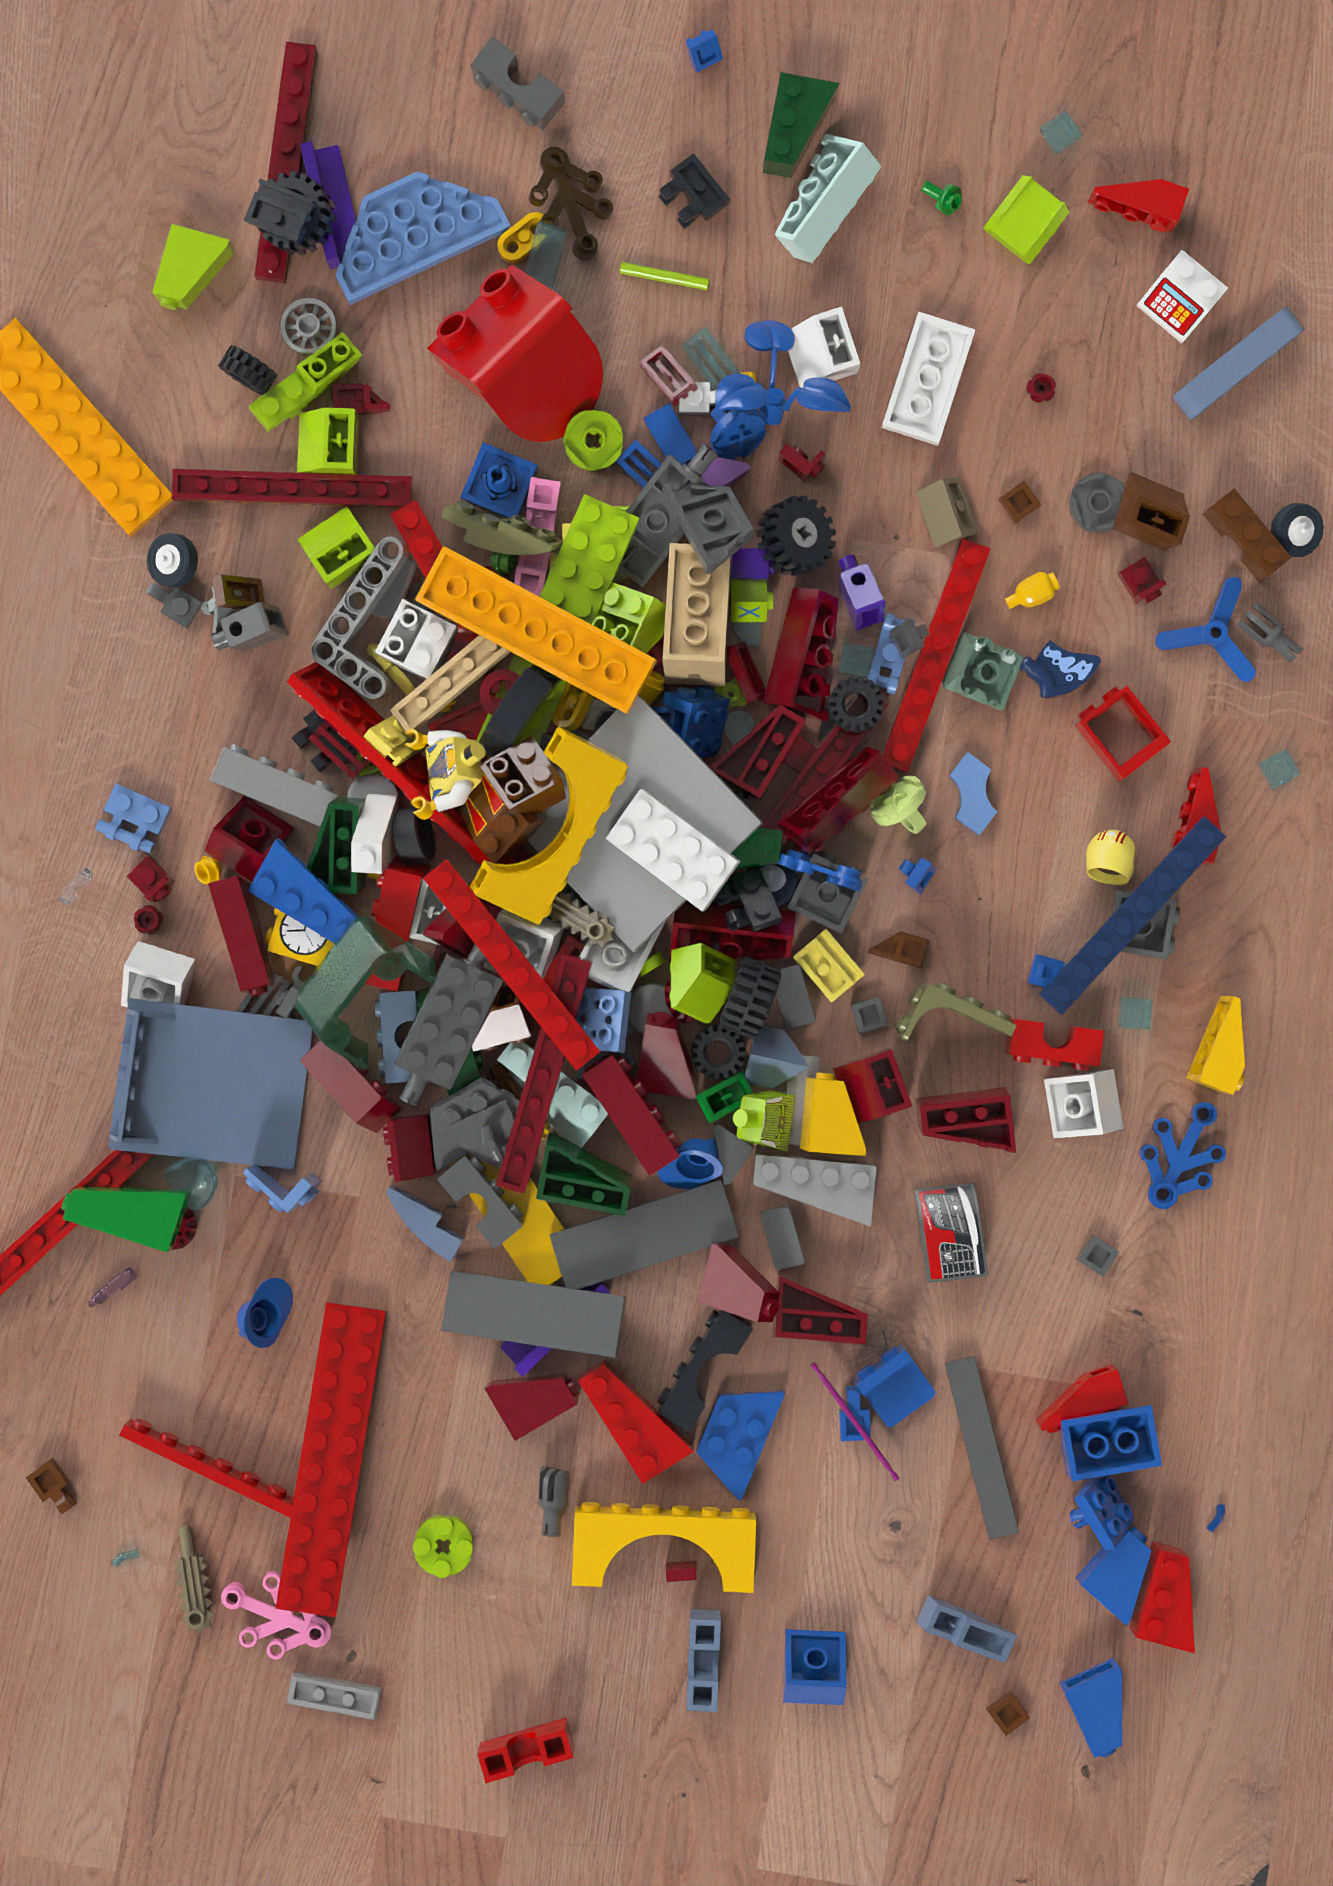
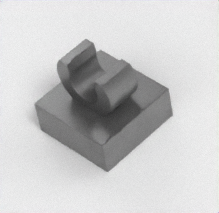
(908, 637)

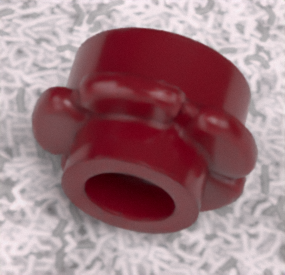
(1041, 380)
(140, 919)

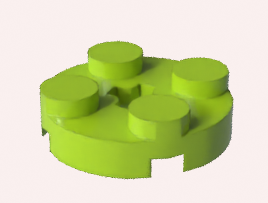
(595, 423)
(461, 1546)

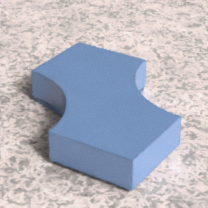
(971, 778)

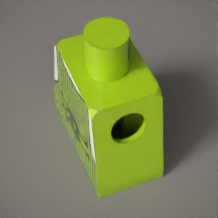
(765, 1119)

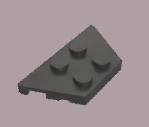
(710, 521)
(458, 1106)

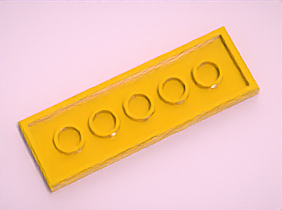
(531, 1244)

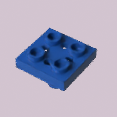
(493, 464)
(1103, 1510)

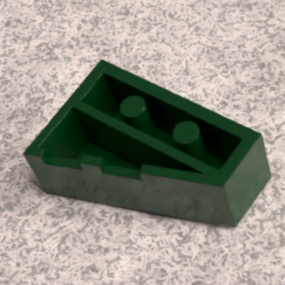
(796, 117)

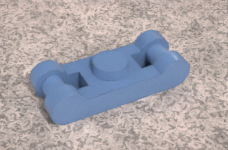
(887, 657)

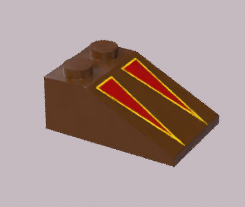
(493, 826)

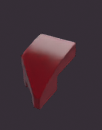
(358, 397)

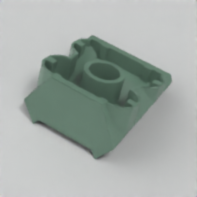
(982, 670)

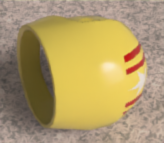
(1111, 851)

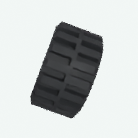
(750, 998)

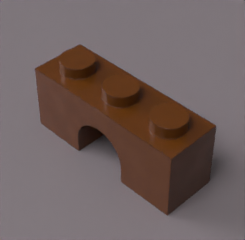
(1259, 547)

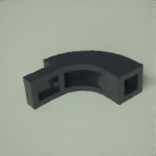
(517, 709)

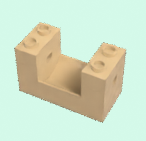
(695, 620)

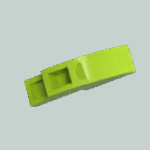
(307, 383)

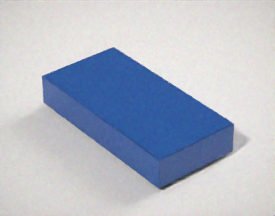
(670, 434)

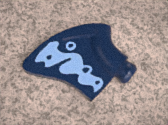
(1059, 670)

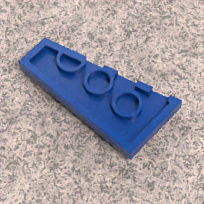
(300, 894)

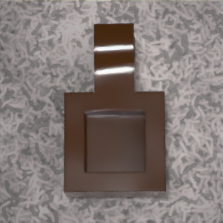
(49, 1482)

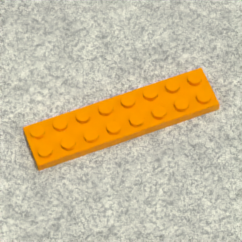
(78, 431)
(536, 630)

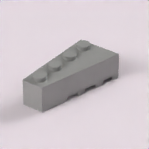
(271, 786)
(824, 1183)

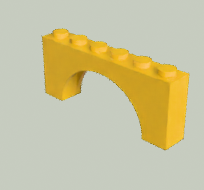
(532, 884)
(606, 1530)

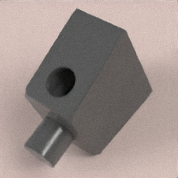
(250, 628)

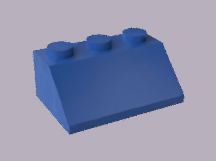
(1110, 1443)

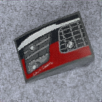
(950, 1233)

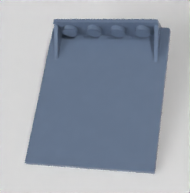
(210, 1084)

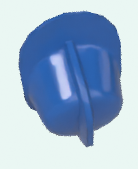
(695, 1166)
(265, 1313)

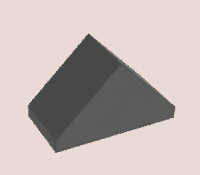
(731, 1151)

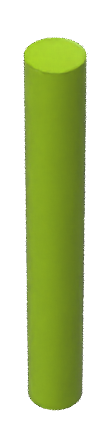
(664, 276)

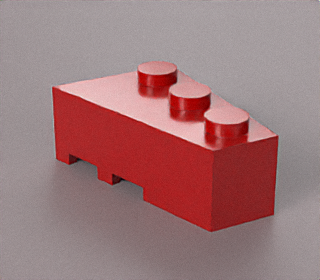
(1165, 1600)

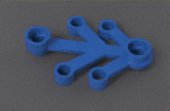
(843, 877)
(1179, 1159)

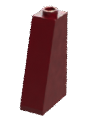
(242, 934)

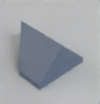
(773, 1059)

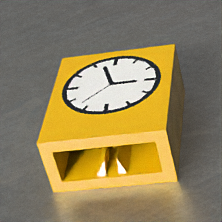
(296, 940)

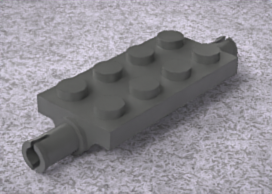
(657, 521)
(447, 1023)

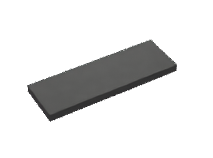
(644, 1235)
(534, 1314)

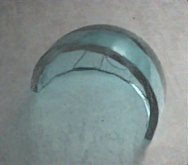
(194, 1176)

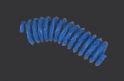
(1215, 1522)

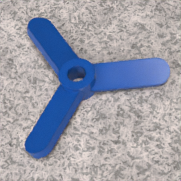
(1201, 634)

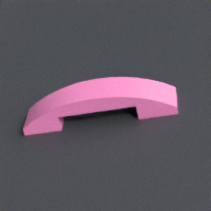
(542, 513)

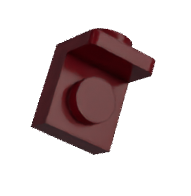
(796, 462)
(1141, 581)
(151, 879)

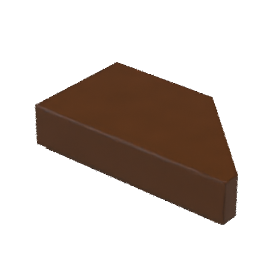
(902, 948)

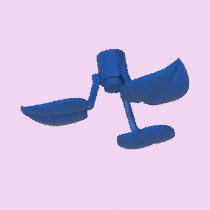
(742, 393)

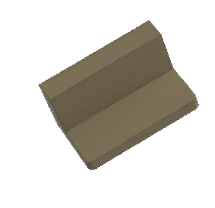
(947, 511)

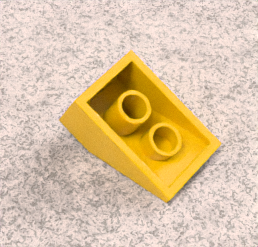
(1221, 1052)

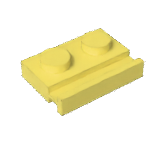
(390, 740)
(828, 965)

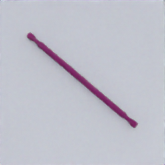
(839, 1400)

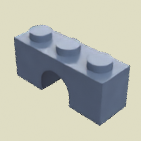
(394, 1010)
(703, 1660)

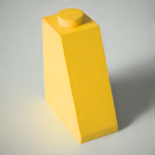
(829, 1118)

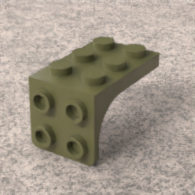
(930, 997)

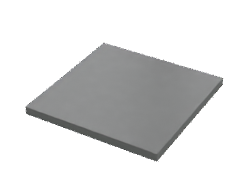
(677, 778)

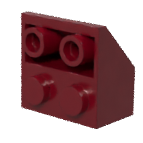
(874, 1085)
(410, 1147)

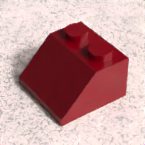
(246, 837)

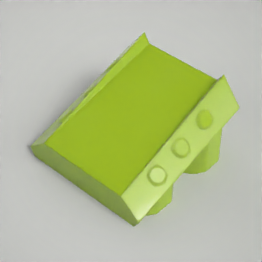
(1026, 219)

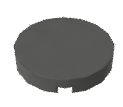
(1096, 502)

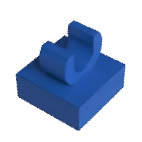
(704, 50)
(918, 875)
(1043, 970)

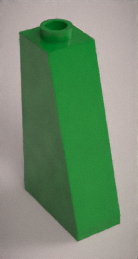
(133, 1214)

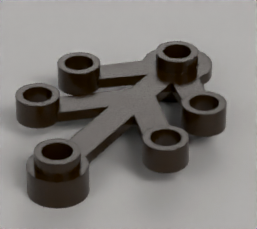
(570, 197)

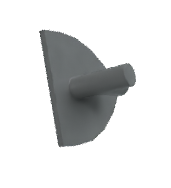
(486, 1133)

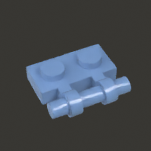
(137, 810)

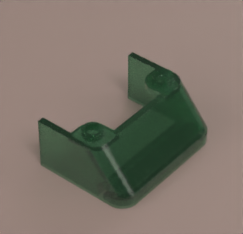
(358, 953)

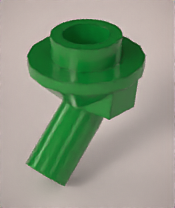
(945, 198)

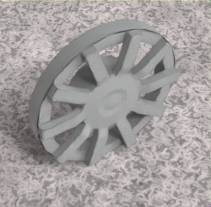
(308, 325)

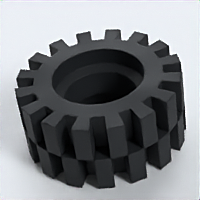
(247, 370)
(842, 717)
(711, 1069)

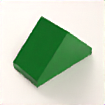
(724, 1096)

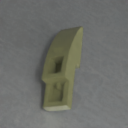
(503, 536)

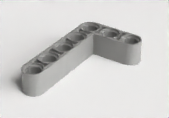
(357, 618)

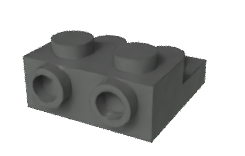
(824, 900)
(1155, 937)

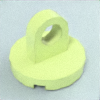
(901, 805)

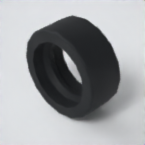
(413, 837)

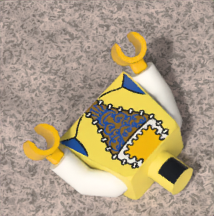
(451, 769)

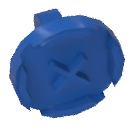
(737, 432)

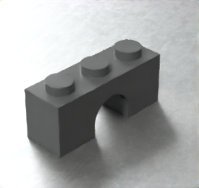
(536, 101)
(501, 1218)

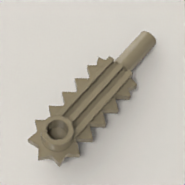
(581, 920)
(192, 1581)

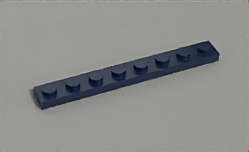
(1132, 915)

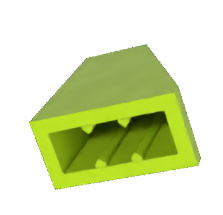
(189, 265)

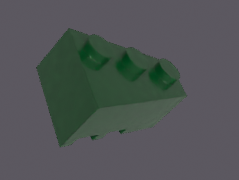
(332, 849)
(581, 1178)

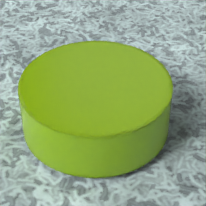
(652, 963)

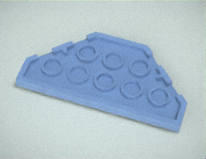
(413, 229)

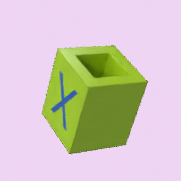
(750, 600)

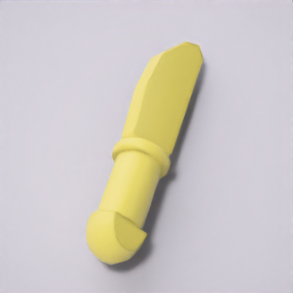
(391, 669)

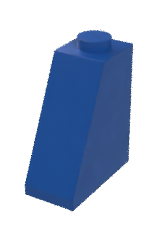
(1117, 1574)
(1097, 1706)

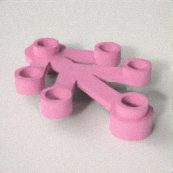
(279, 1620)

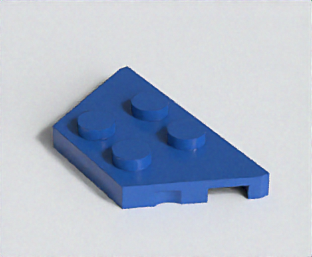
(737, 1435)

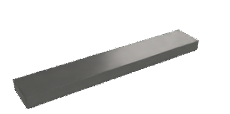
(981, 1447)

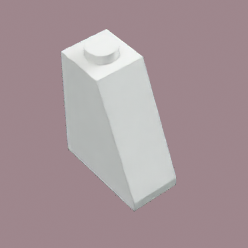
(373, 839)

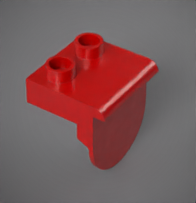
(522, 355)

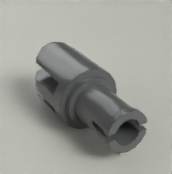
(1273, 636)
(553, 1498)

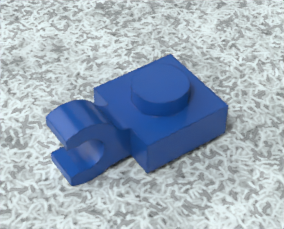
(847, 1430)

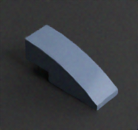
(424, 1222)
(965, 1629)

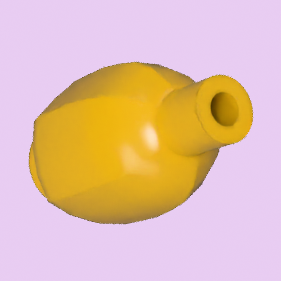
(1034, 590)

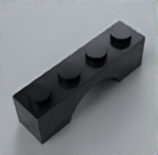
(724, 1336)

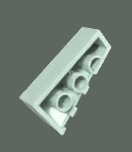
(826, 196)
(574, 1108)

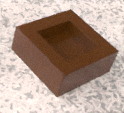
(1019, 502)
(1008, 1713)

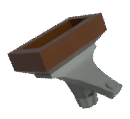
(229, 594)

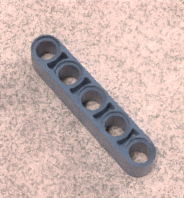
(1238, 363)

